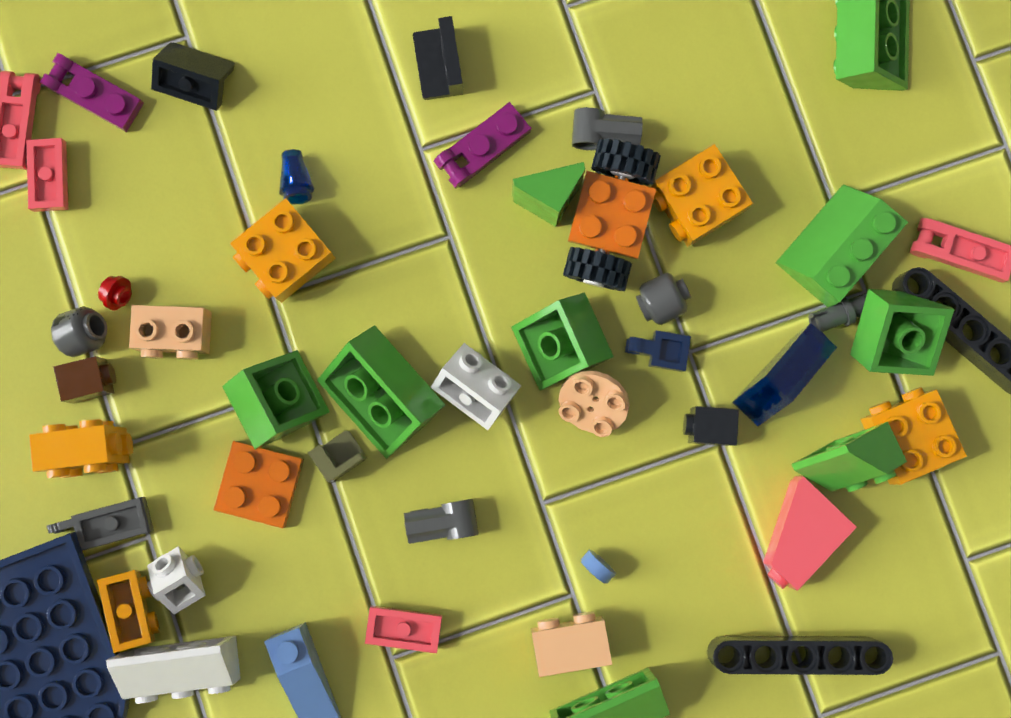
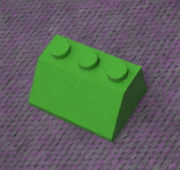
(872, 44)
(841, 244)
(380, 391)
(629, 697)

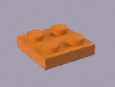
(258, 484)

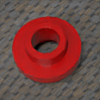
(115, 292)

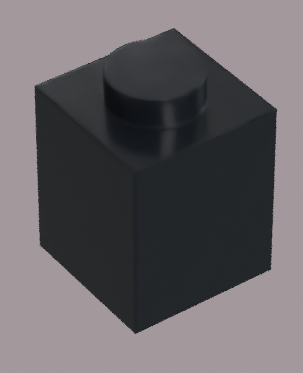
(711, 426)

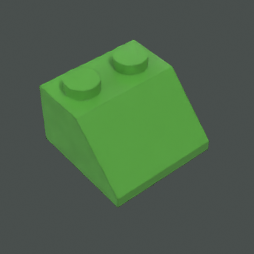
(900, 333)
(562, 340)
(275, 398)
(854, 460)

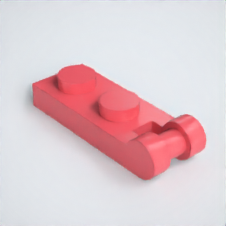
(16, 117)
(963, 250)

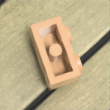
(170, 331)
(571, 644)

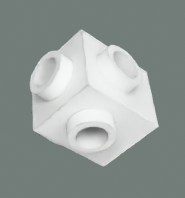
(176, 580)

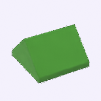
(548, 192)

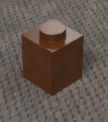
(85, 379)

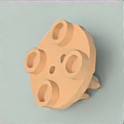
(608, 409)

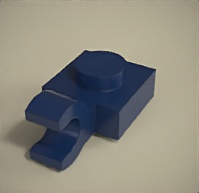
(665, 350)

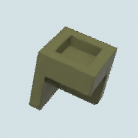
(337, 456)

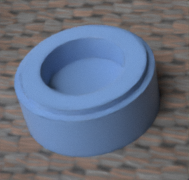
(598, 567)

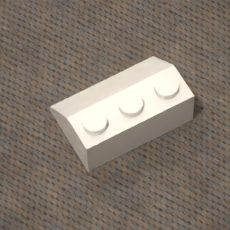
(176, 669)

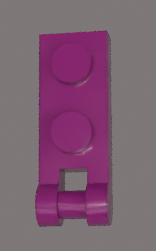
(93, 93)
(483, 145)

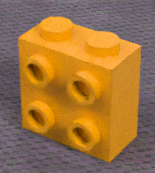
(700, 196)
(281, 252)
(921, 431)
(68, 449)

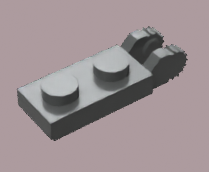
(108, 523)

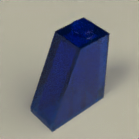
(785, 375)

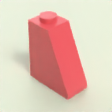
(804, 534)

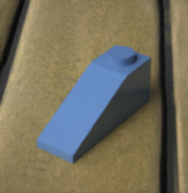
(302, 673)

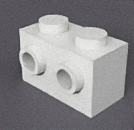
(475, 386)

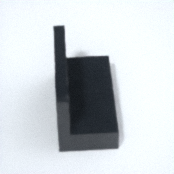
(438, 61)
(190, 75)

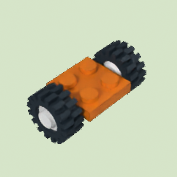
(612, 214)

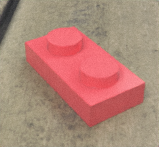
(47, 174)
(403, 629)

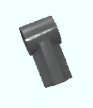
(594, 124)
(450, 520)

